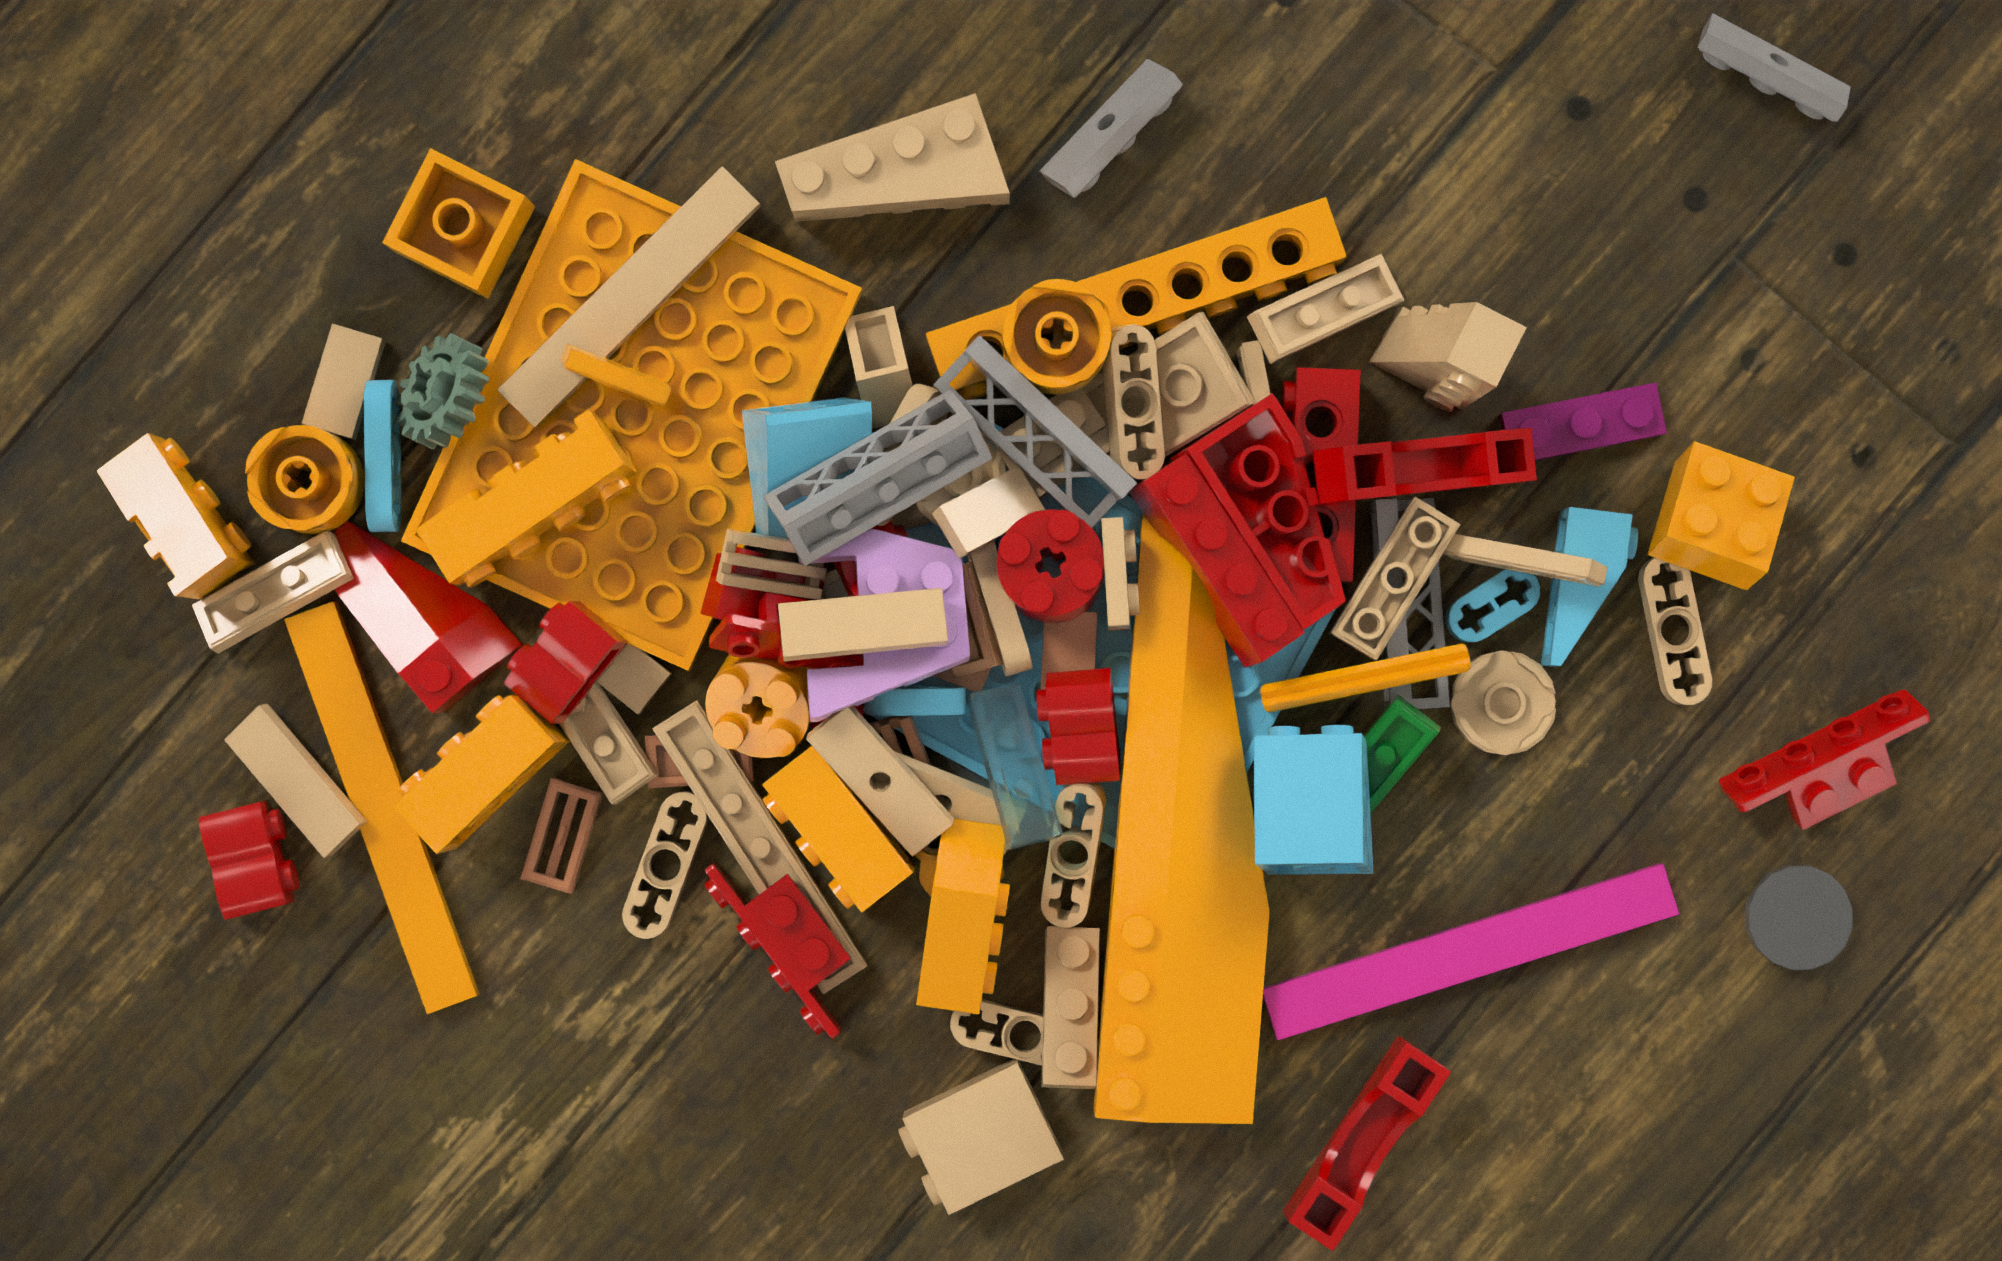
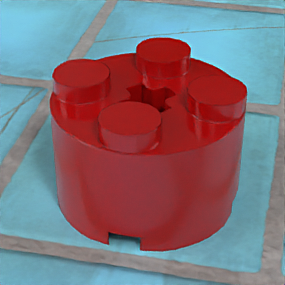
(1058, 536)

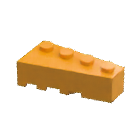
(528, 501)

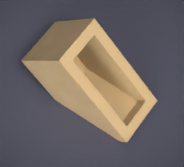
(879, 362)

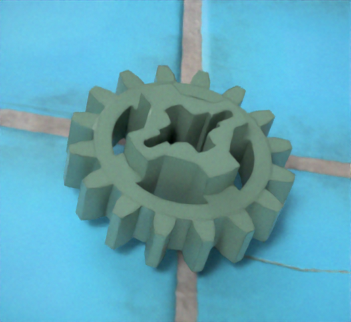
(442, 391)

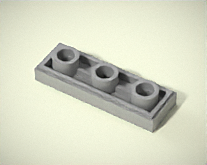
(1773, 69)
(1112, 128)

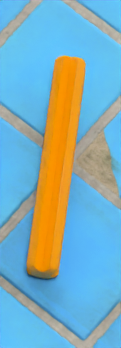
(1365, 678)

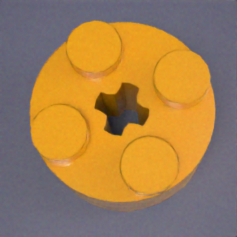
(1083, 320)
(277, 489)
(758, 706)

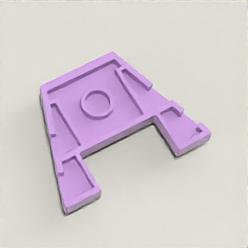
(886, 566)

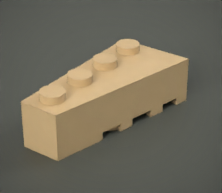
(899, 167)
(1449, 351)

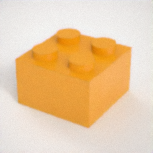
(459, 223)
(1721, 516)

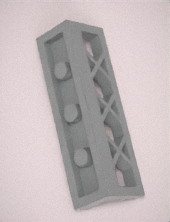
(1049, 419)
(881, 480)
(1383, 520)

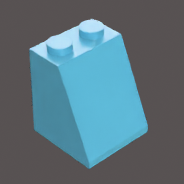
(794, 439)
(1312, 802)

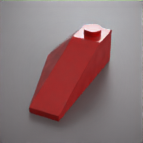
(1264, 488)
(420, 622)

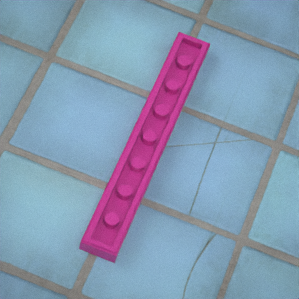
(1469, 951)

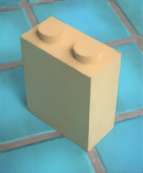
(980, 1137)

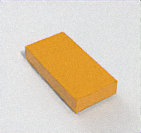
(615, 375)

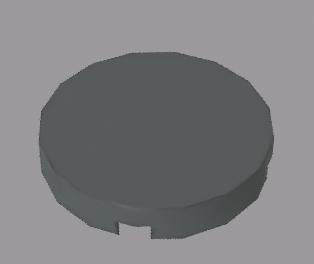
(1798, 917)

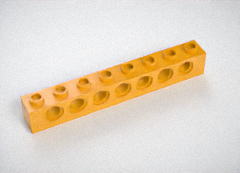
(1306, 226)

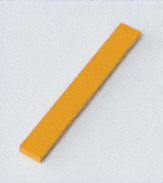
(372, 787)

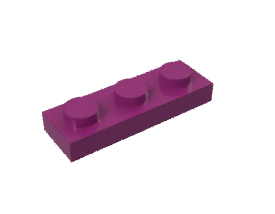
(1590, 421)

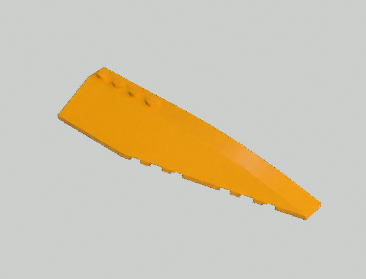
(1184, 875)

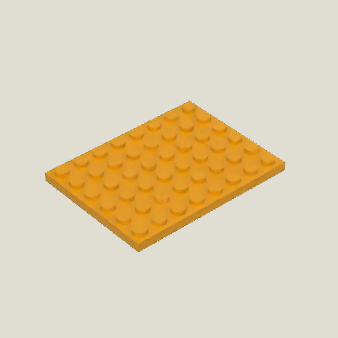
(731, 339)

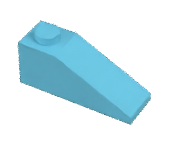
(1572, 605)

